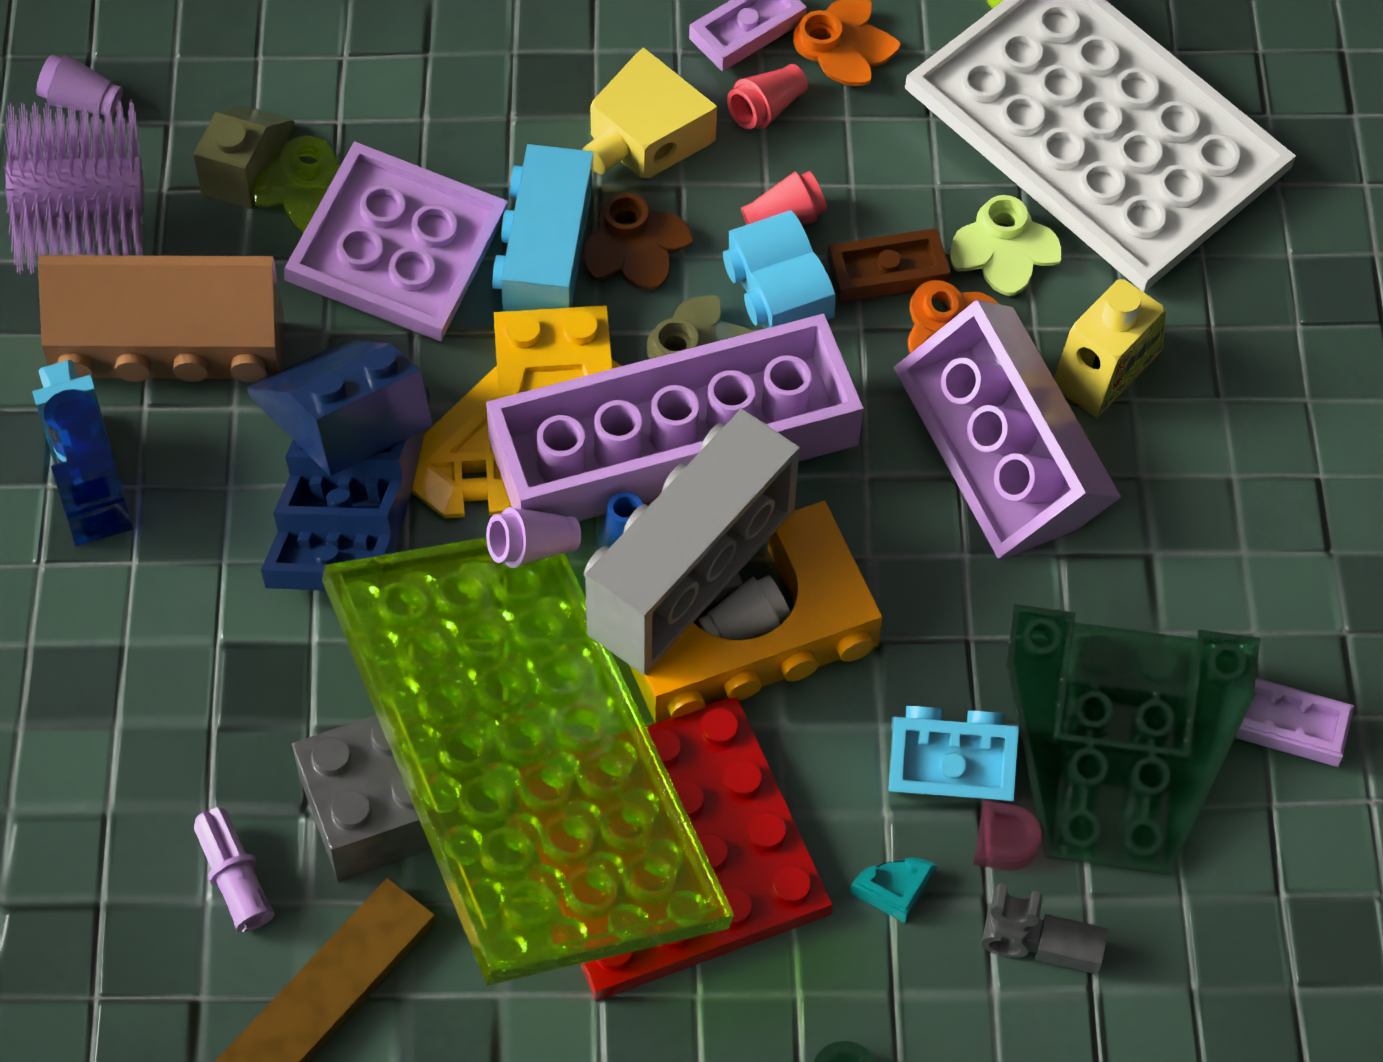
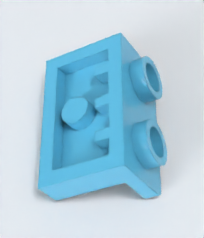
(953, 756)

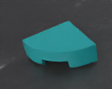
(894, 885)

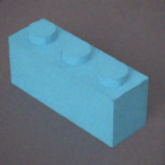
(545, 228)

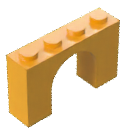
(829, 622)

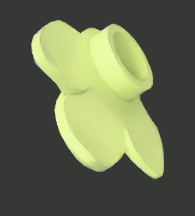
(1004, 252)

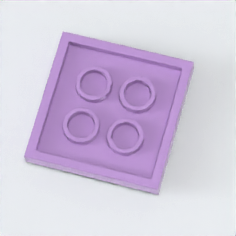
(396, 241)

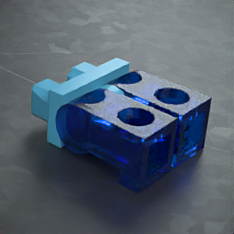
(81, 454)

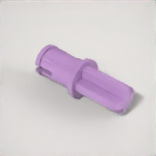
(233, 870)

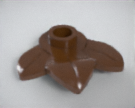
(635, 248)

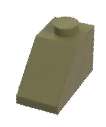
(236, 150)

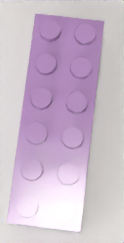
(633, 424)

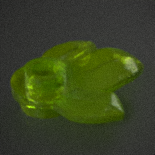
(295, 183)

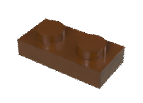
(887, 264)

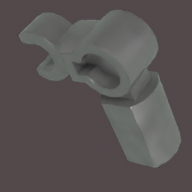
(1015, 929)

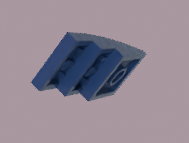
(339, 515)

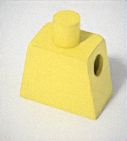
(649, 119)

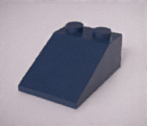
(347, 402)

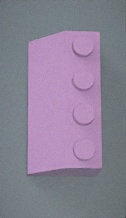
(1005, 430)

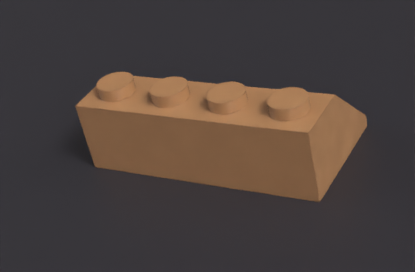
(162, 316)

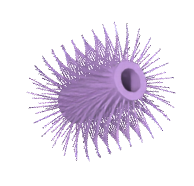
(73, 185)

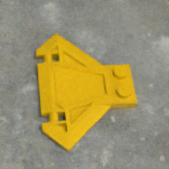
(531, 353)

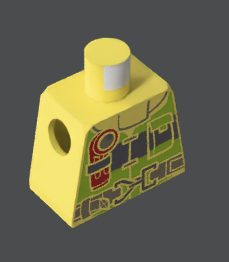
(1124, 333)

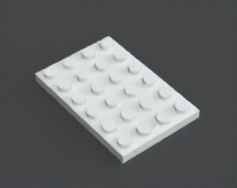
(1101, 129)

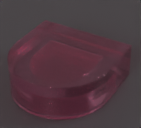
(1006, 837)

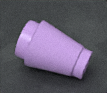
(71, 81)
(530, 536)

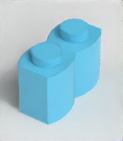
(778, 271)

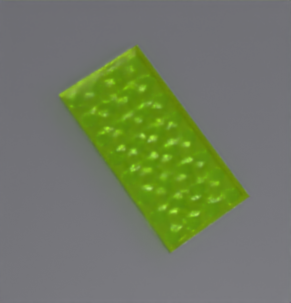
(524, 759)

